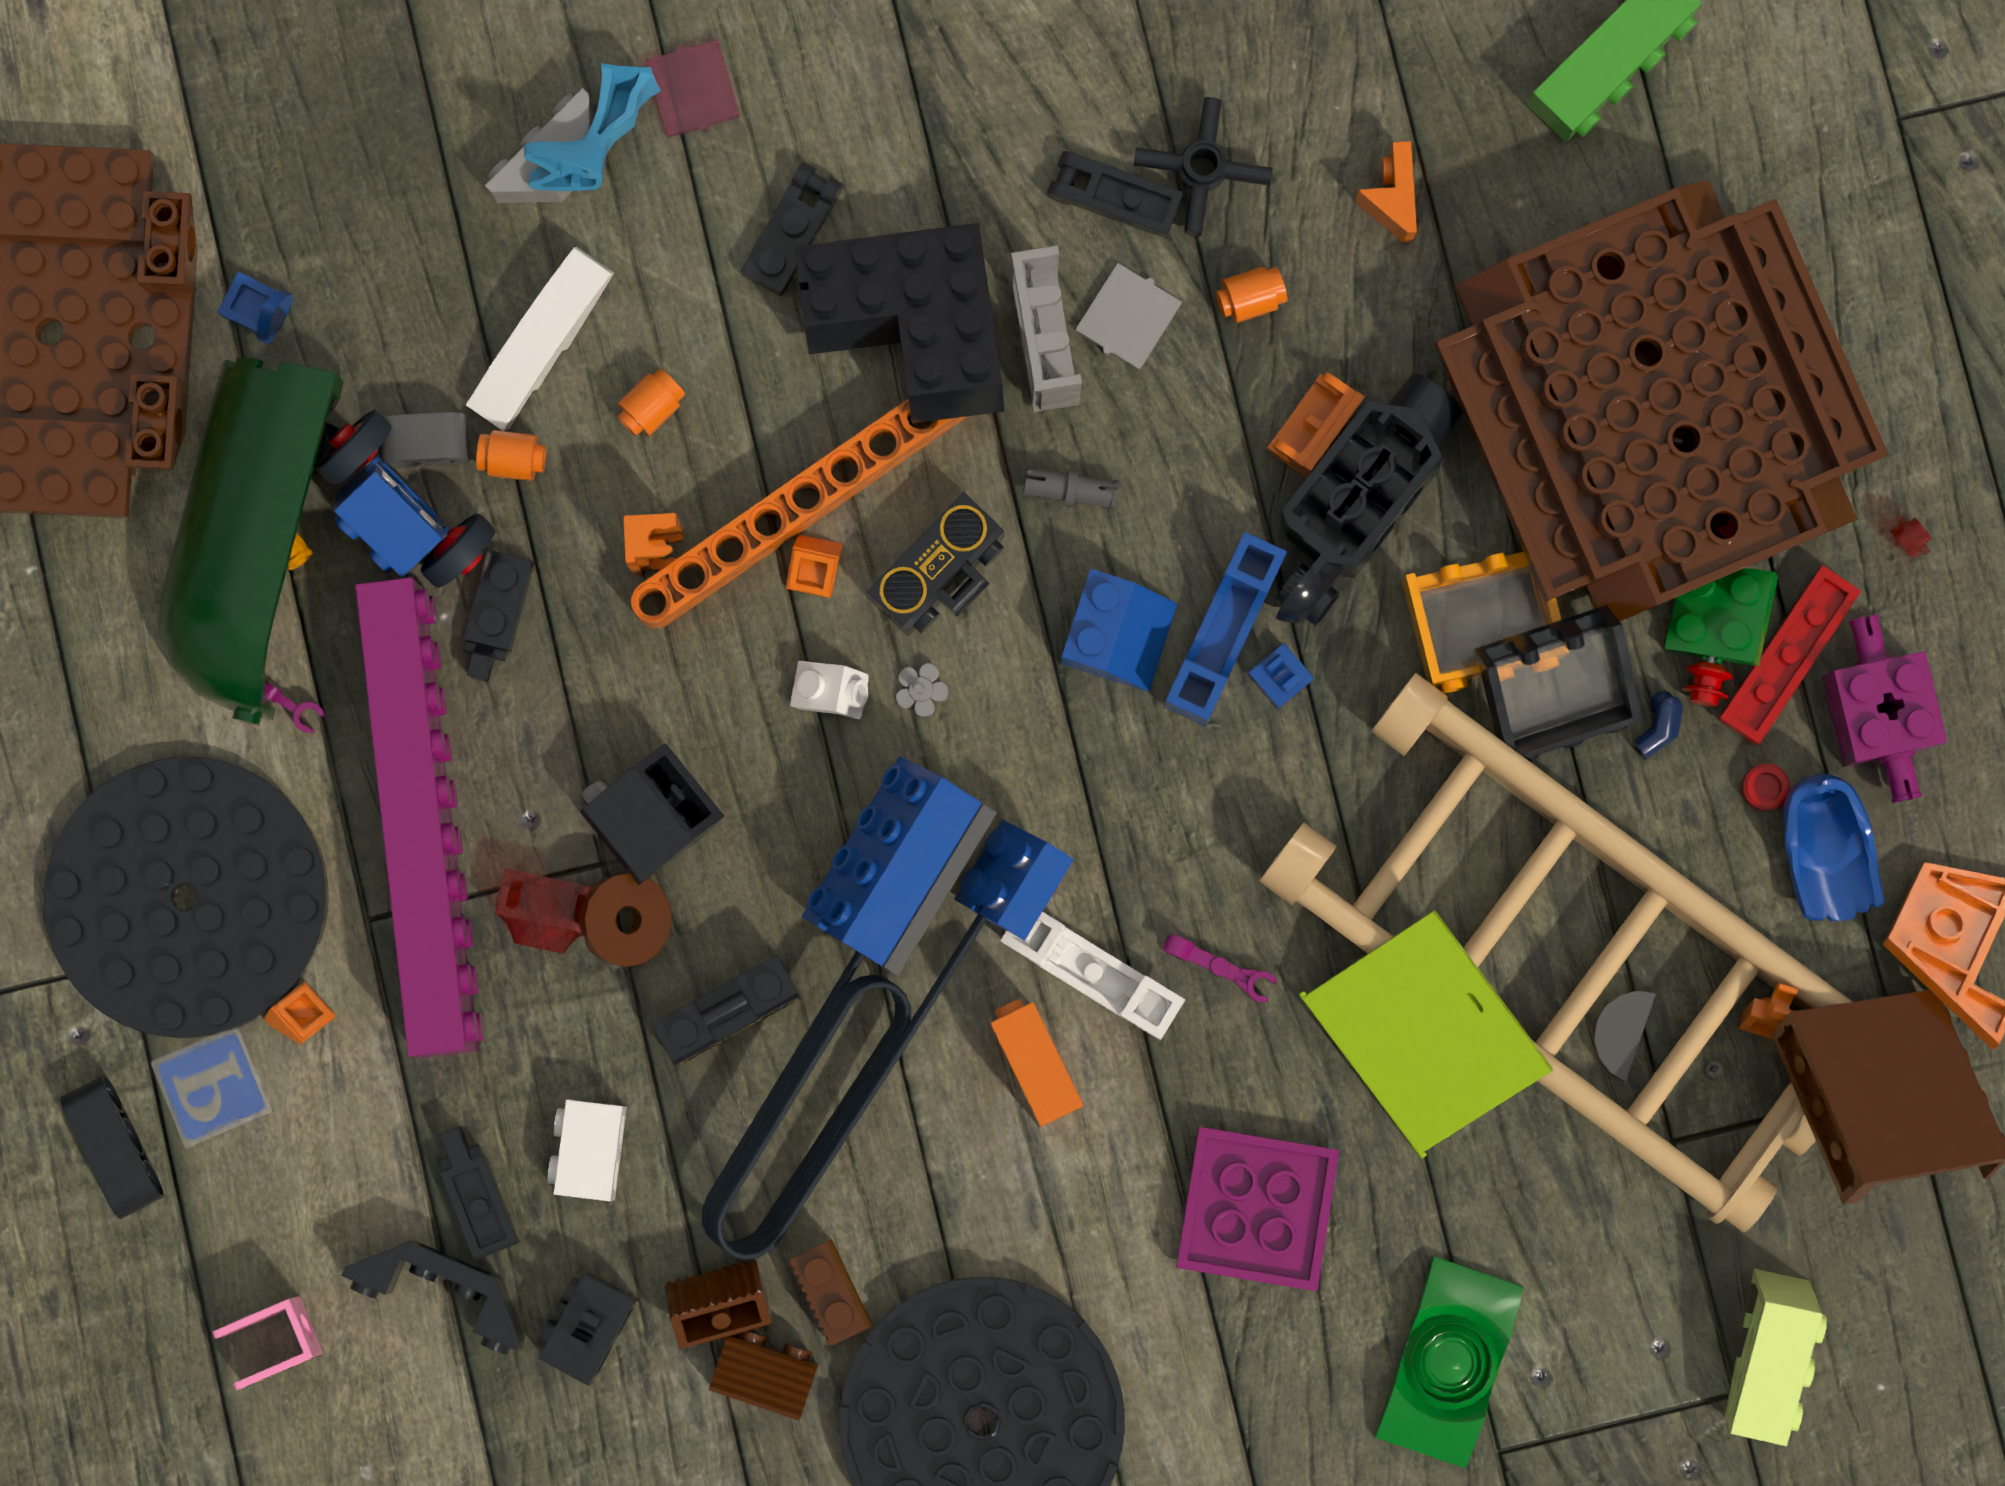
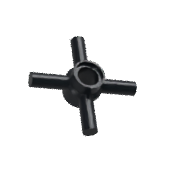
(1203, 148)

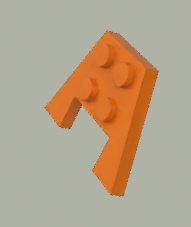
(1945, 937)

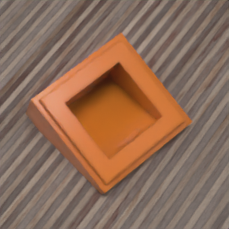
(814, 566)

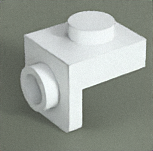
(830, 689)

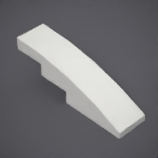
(540, 338)

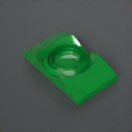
(1449, 1362)

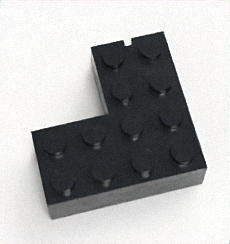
(915, 292)

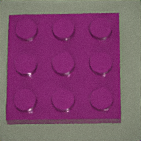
(1257, 1209)

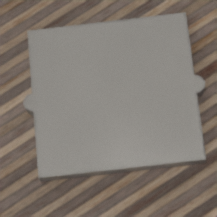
(1128, 316)

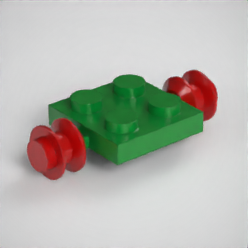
(1721, 624)

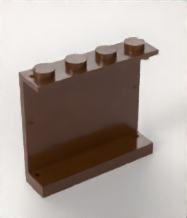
(1888, 1091)

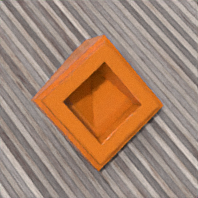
(299, 1014)

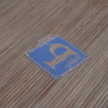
(211, 1087)

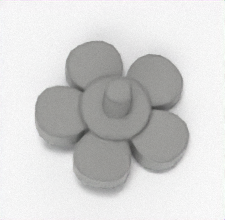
(921, 689)

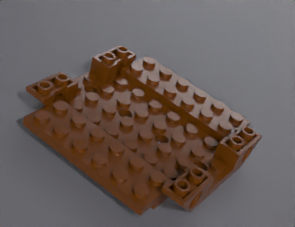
(101, 258)
(1587, 430)

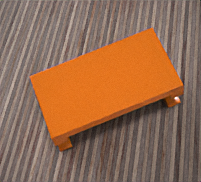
(1315, 424)
(647, 539)

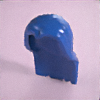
(1830, 849)

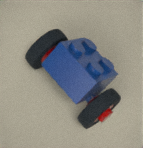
(390, 514)

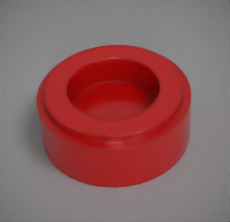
(1765, 787)

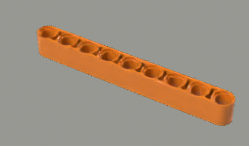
(782, 505)

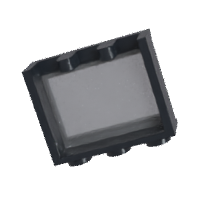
(1560, 683)

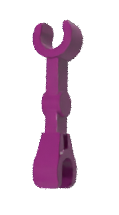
(274, 694)
(1218, 966)

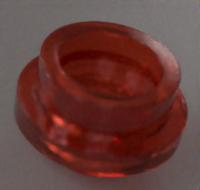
(1911, 537)

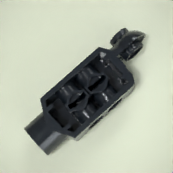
(1362, 492)

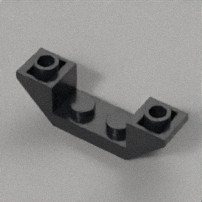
(497, 1319)

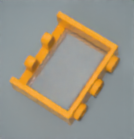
(1470, 609)

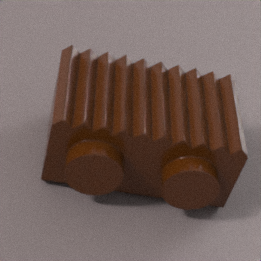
(830, 1292)
(717, 1304)
(764, 1374)

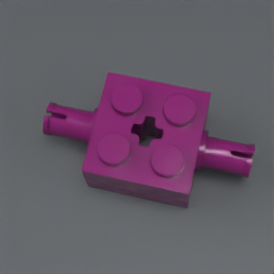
(1897, 682)

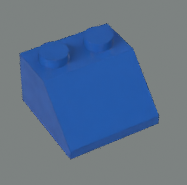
(1118, 631)

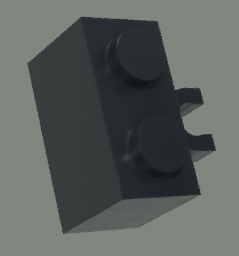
(586, 1328)

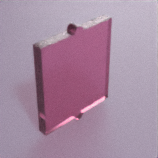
(693, 88)

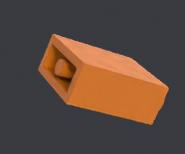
(1035, 1062)

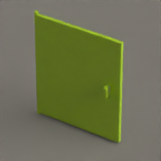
(1427, 1033)

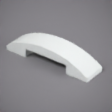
(1098, 975)

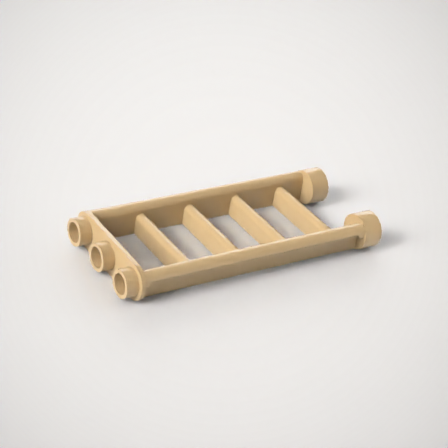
(1741, 1191)

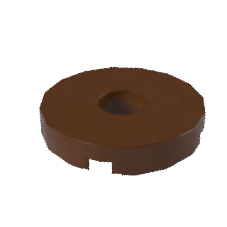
(650, 923)

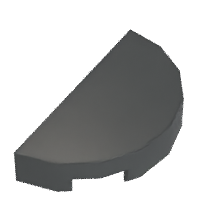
(1619, 1031)

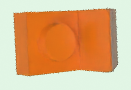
(1394, 205)

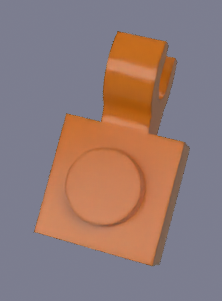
(1766, 1014)

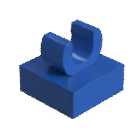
(1280, 676)

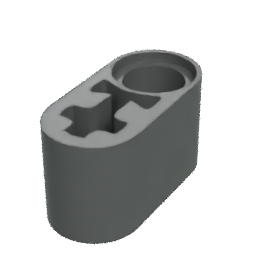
(425, 440)

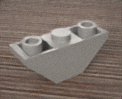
(511, 178)

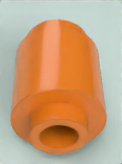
(1251, 294)
(650, 403)
(510, 455)

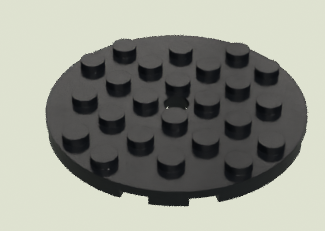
(255, 909)
(988, 1348)

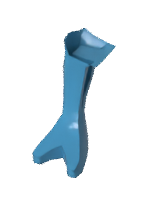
(581, 162)

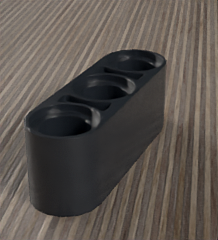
(112, 1147)

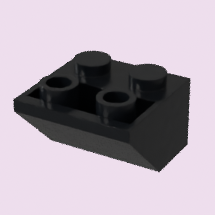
(652, 814)

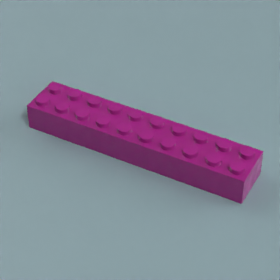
(418, 819)

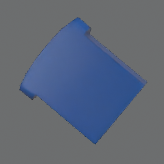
(255, 307)

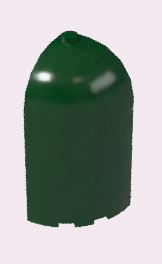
(242, 529)

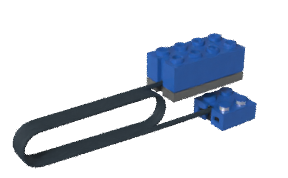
(880, 904)

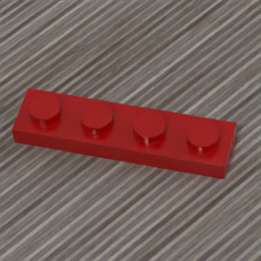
(1789, 655)

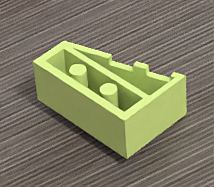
(1775, 1359)

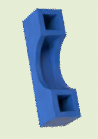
(1224, 629)

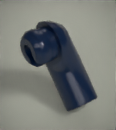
(1666, 724)

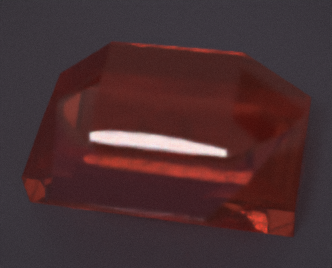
(540, 910)

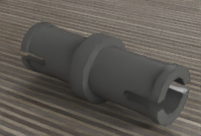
(1070, 487)

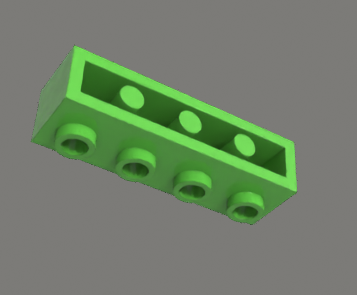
(1608, 60)

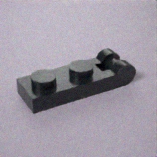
(1116, 194)
(791, 225)

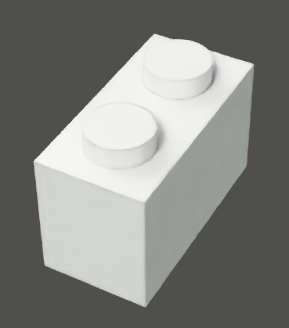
(588, 1150)

